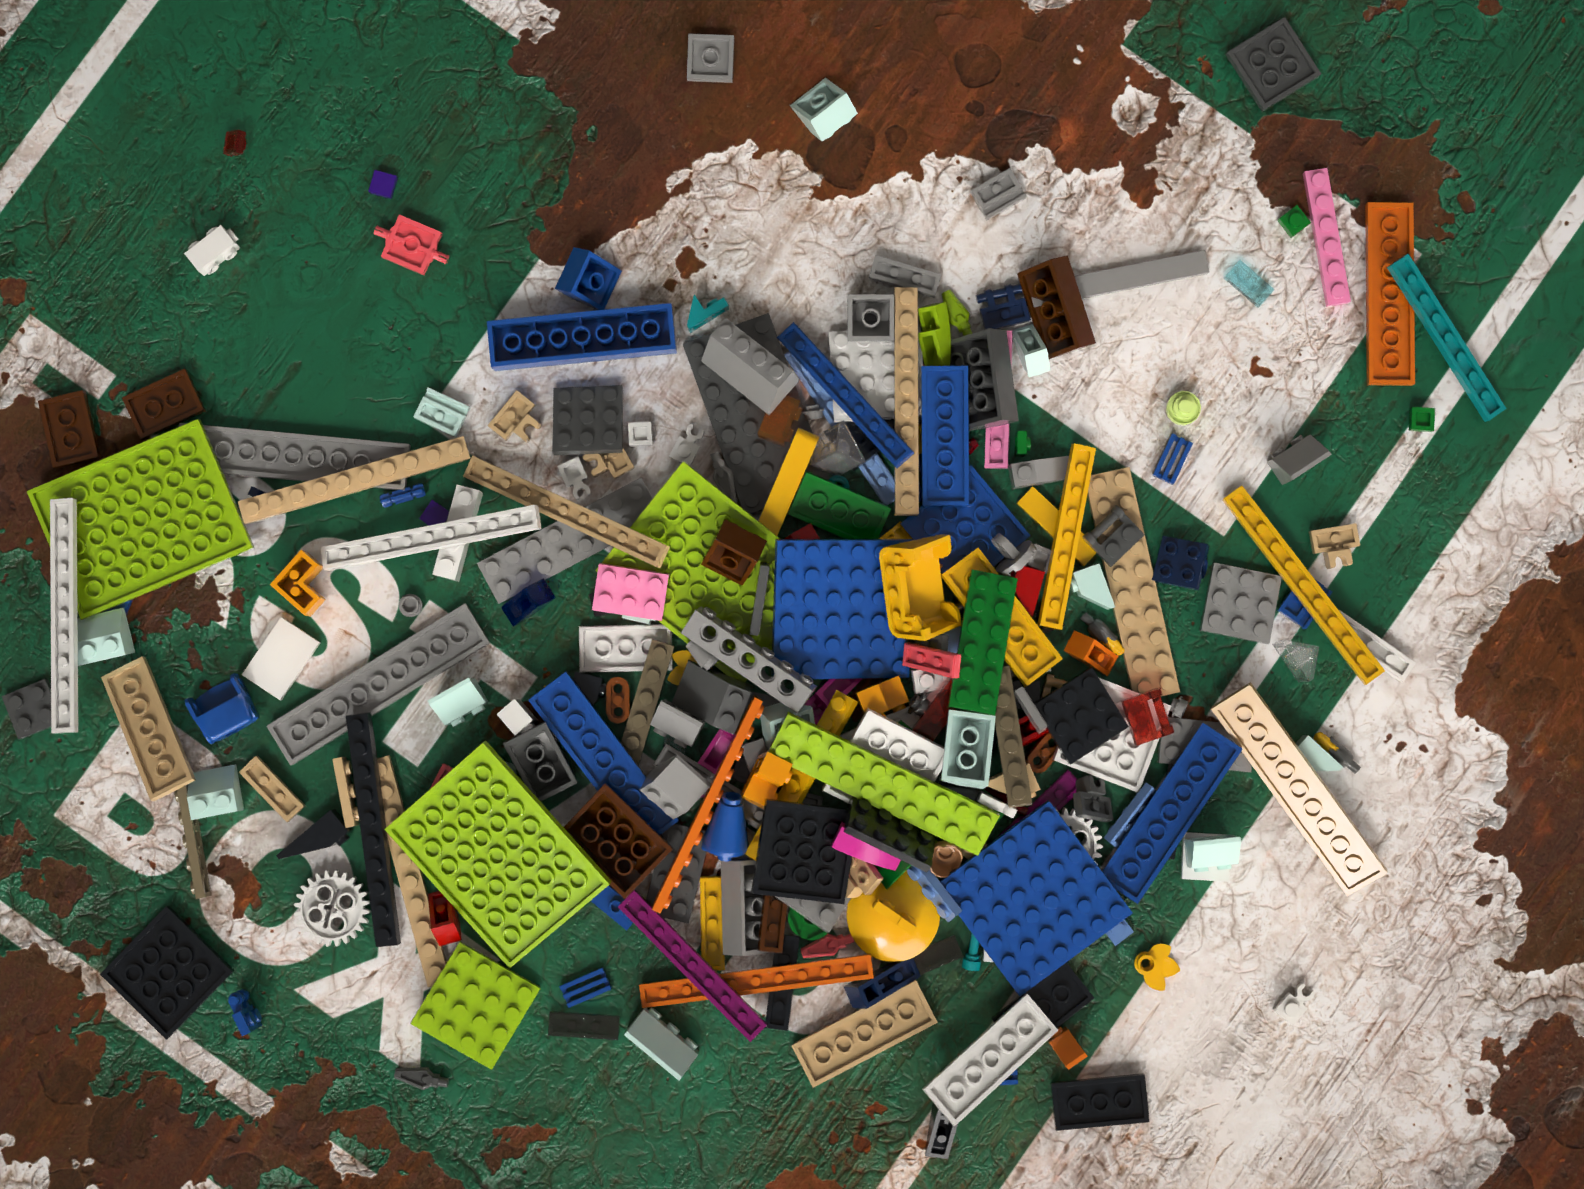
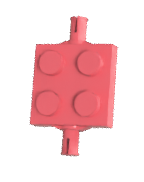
(411, 245)

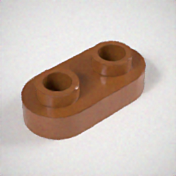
(616, 700)
(1044, 752)

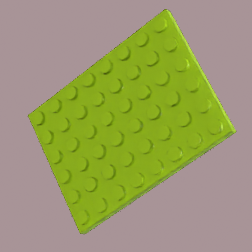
(147, 517)
(687, 519)
(498, 854)

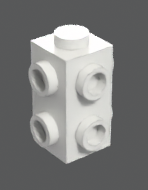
(213, 250)

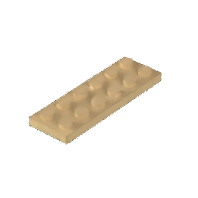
(148, 728)
(863, 1034)

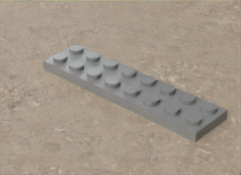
(558, 545)

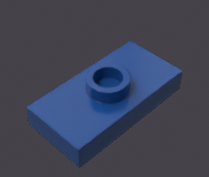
(608, 902)

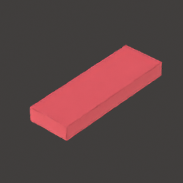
(931, 660)

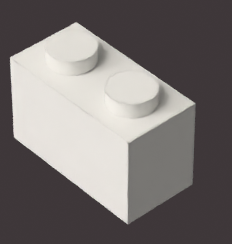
(517, 717)

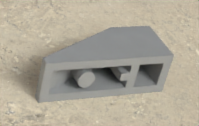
(1038, 472)

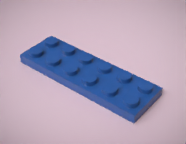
(945, 435)

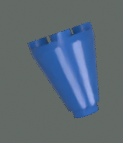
(727, 830)

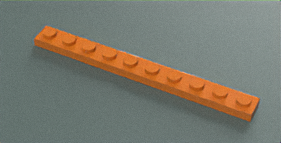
(704, 812)
(763, 980)

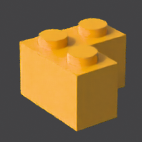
(295, 580)
(883, 697)
(765, 778)

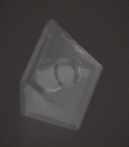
(836, 451)
(1299, 658)

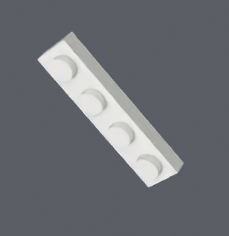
(1390, 659)

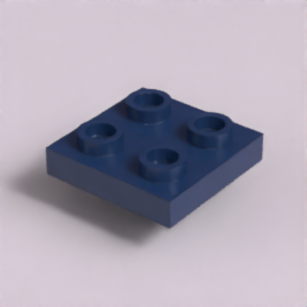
(1181, 563)

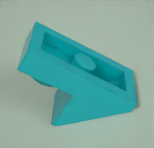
(700, 316)

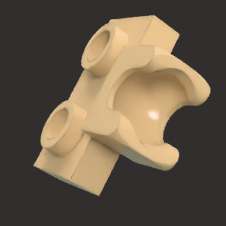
(514, 418)
(615, 462)
(1335, 543)
(862, 878)

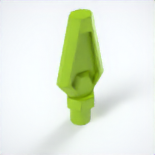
(957, 313)

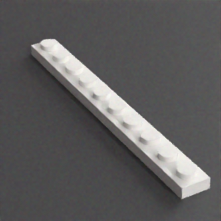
(431, 537)
(64, 615)

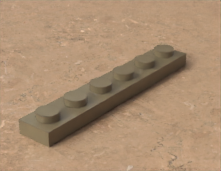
(646, 698)
(1011, 745)
(193, 842)

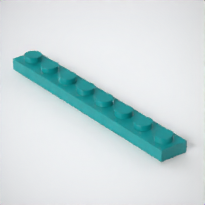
(1446, 337)

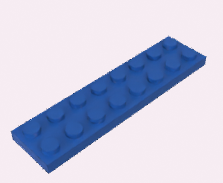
(596, 747)
(1170, 812)

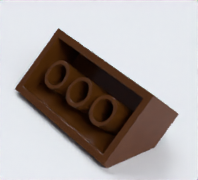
(1062, 317)

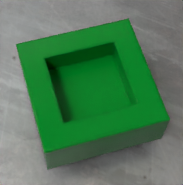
(1294, 221)
(1421, 419)
(1022, 443)

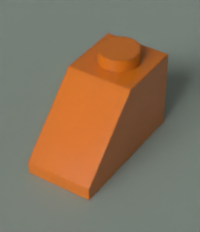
(1091, 652)
(1067, 1047)

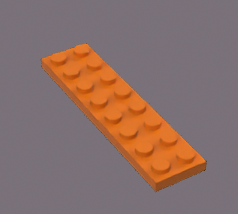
(1388, 312)

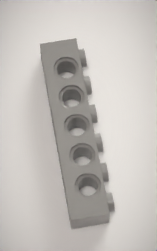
(736, 659)

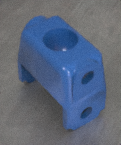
(223, 709)

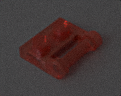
(1141, 719)

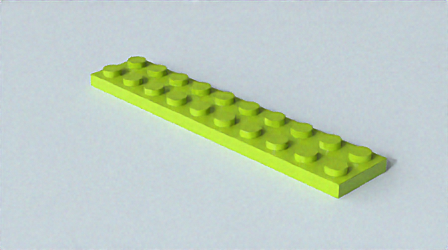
(883, 784)

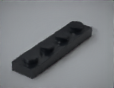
(781, 1001)

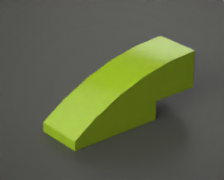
(935, 334)

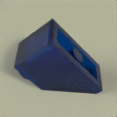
(528, 602)

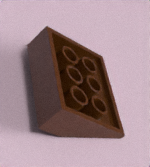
(617, 840)

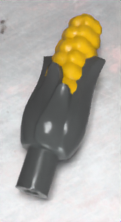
(1102, 634)
(1337, 751)

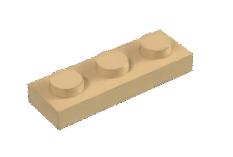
(272, 789)
(346, 791)

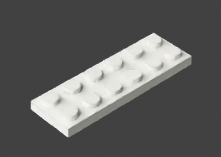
(990, 1059)

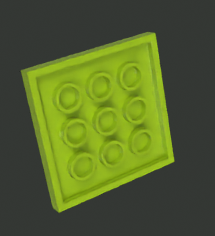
(475, 1005)

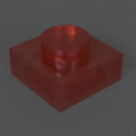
(234, 143)

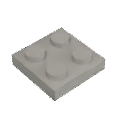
(710, 58)

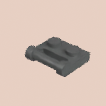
(1119, 541)

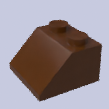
(734, 552)

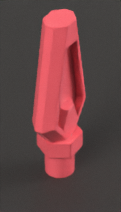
(826, 946)

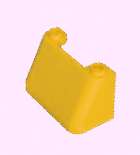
(915, 588)

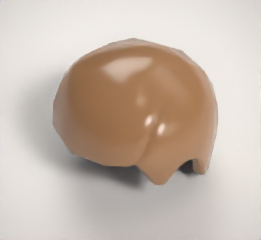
(945, 858)

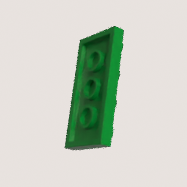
(838, 509)

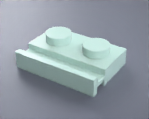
(441, 412)

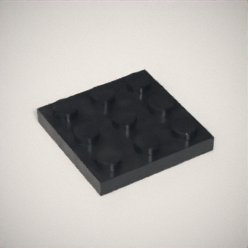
(1080, 715)

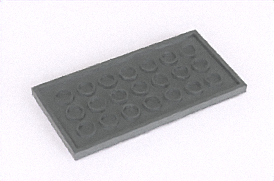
(738, 420)

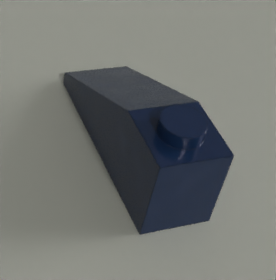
(885, 982)

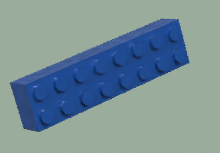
(581, 337)

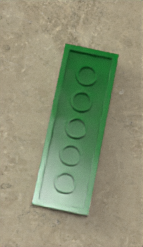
(983, 642)

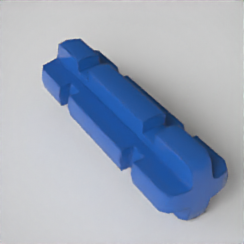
(401, 496)

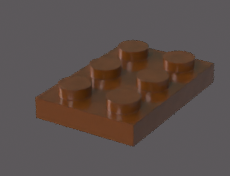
(163, 404)
(69, 429)

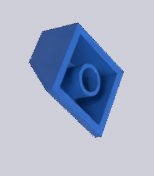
(588, 279)

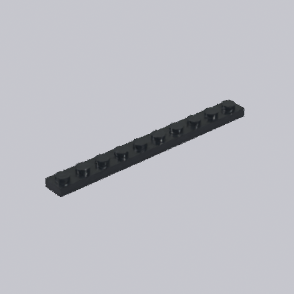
(372, 829)

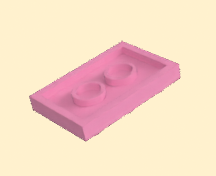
(630, 591)

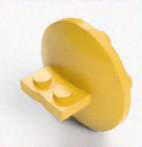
(894, 921)

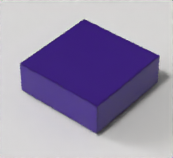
(383, 184)
(434, 514)

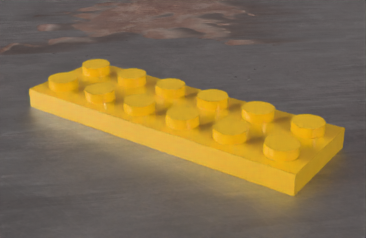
(1027, 647)

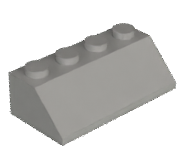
(748, 367)
(740, 908)

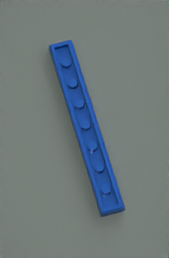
(845, 395)

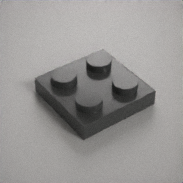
(30, 708)

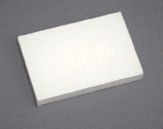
(281, 658)

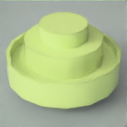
(1183, 408)

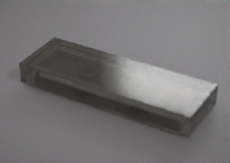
(584, 1025)

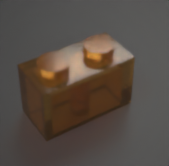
(777, 425)

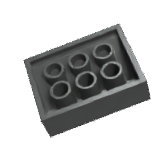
(989, 377)

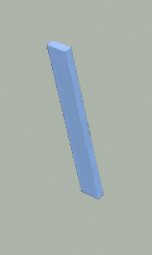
(874, 469)

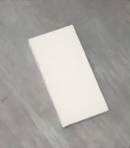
(618, 646)

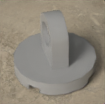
(1014, 557)

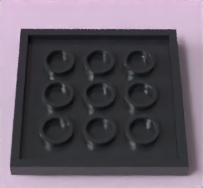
(798, 855)
(167, 972)

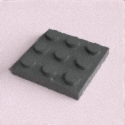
(1273, 64)
(587, 420)

